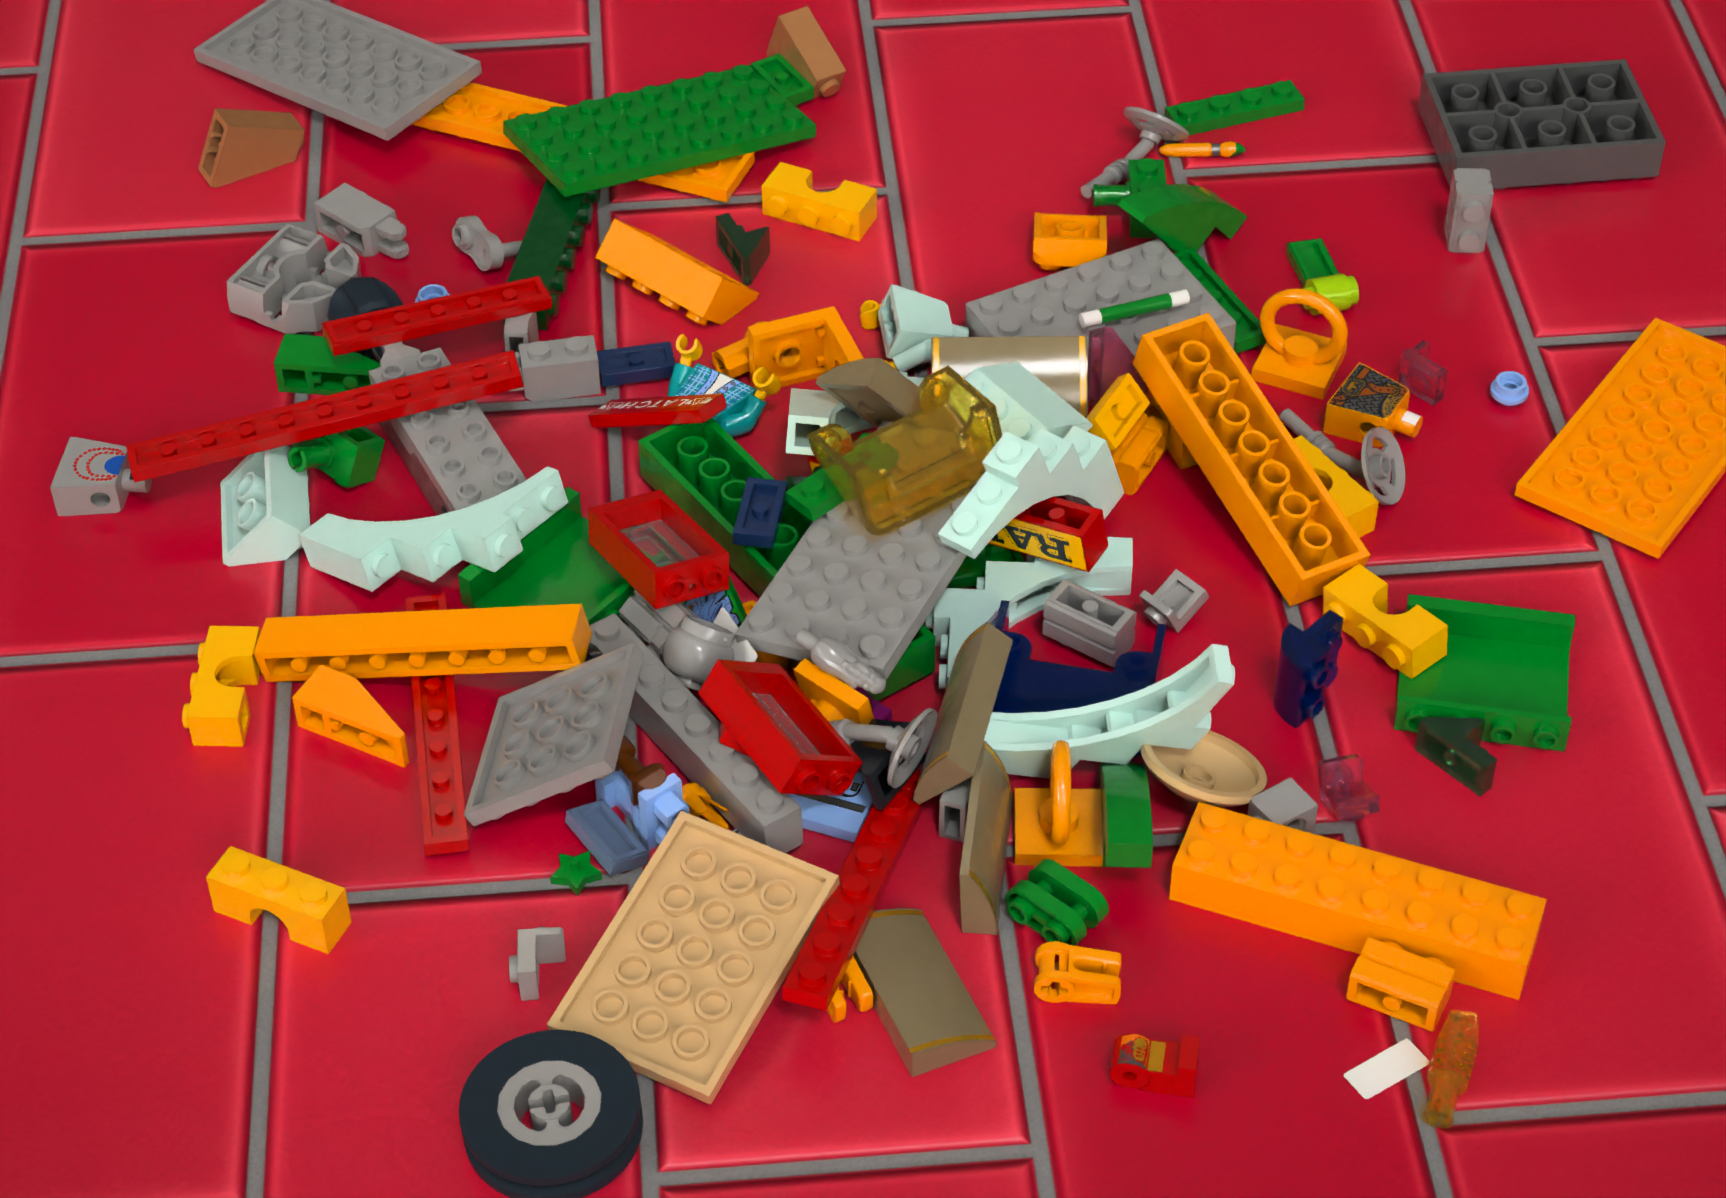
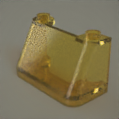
(915, 460)

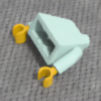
(908, 324)

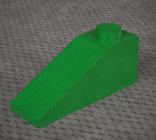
(309, 367)

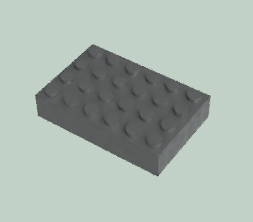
(1542, 123)

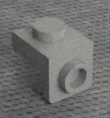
(1174, 601)
(535, 948)

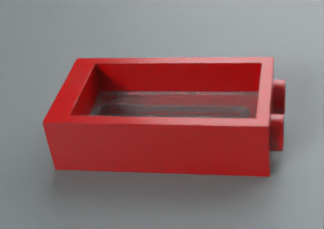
(658, 549)
(780, 728)

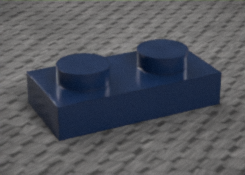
(636, 363)
(760, 512)

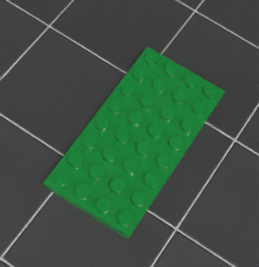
(657, 130)

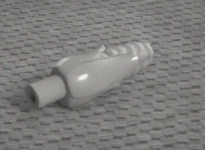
(841, 662)

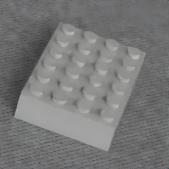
(1054, 302)

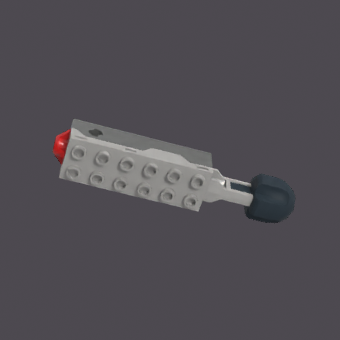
(445, 449)

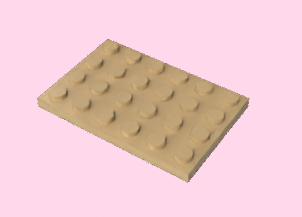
(696, 954)

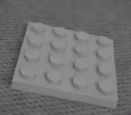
(555, 735)

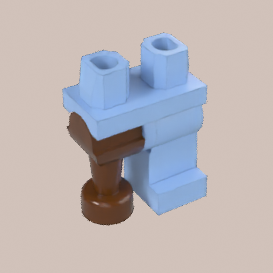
(643, 795)

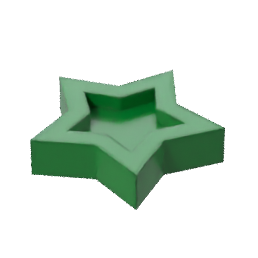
(575, 872)

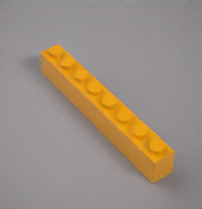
(425, 642)

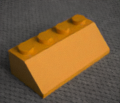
(673, 274)

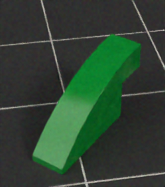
(1183, 214)
(1126, 815)

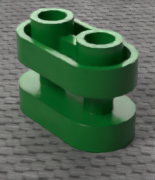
(1056, 903)

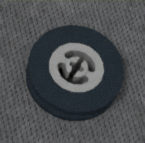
(558, 1155)

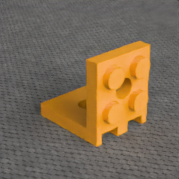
(818, 344)

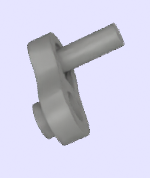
(481, 244)

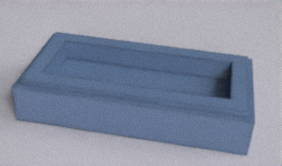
(607, 837)

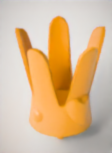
(698, 802)

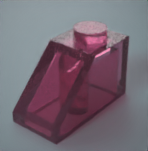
(1106, 361)

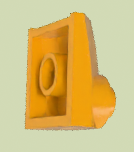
(1068, 239)

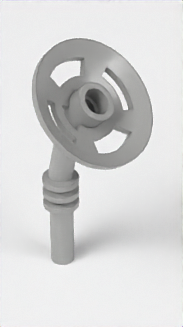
(1152, 131)
(1374, 465)
(903, 743)

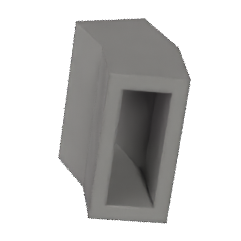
(520, 330)
(954, 810)

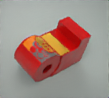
(1156, 1064)

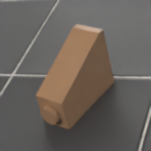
(807, 50)
(248, 144)

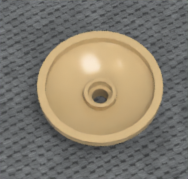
(1209, 773)

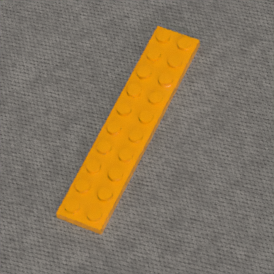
(479, 115)

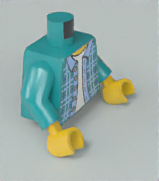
(742, 400)

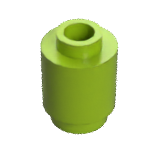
(1338, 288)

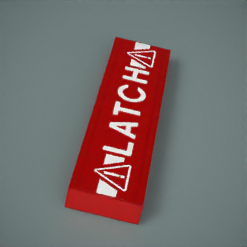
(657, 411)

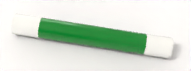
(1134, 308)

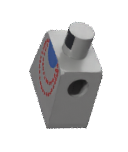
(93, 479)

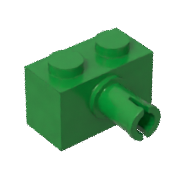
(1141, 176)
(345, 456)

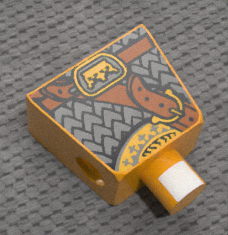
(1369, 402)

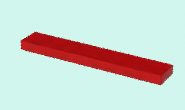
(436, 315)

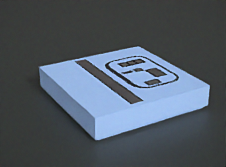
(837, 815)

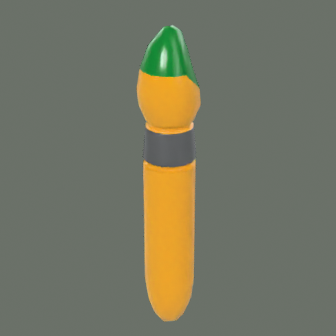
(1224, 149)

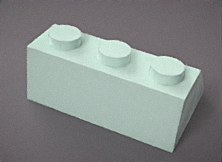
(1025, 402)
(263, 509)

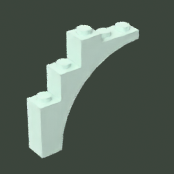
(818, 408)
(1028, 473)
(430, 546)
(1027, 588)
(1113, 731)

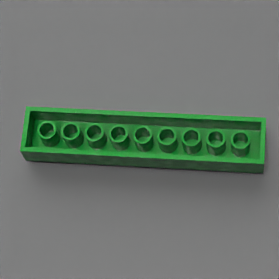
(706, 478)

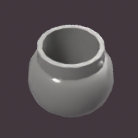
(695, 648)

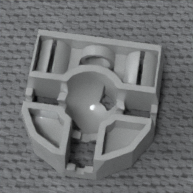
(291, 259)

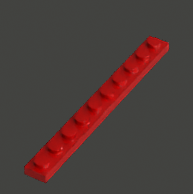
(323, 416)

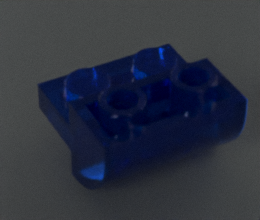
(1307, 668)

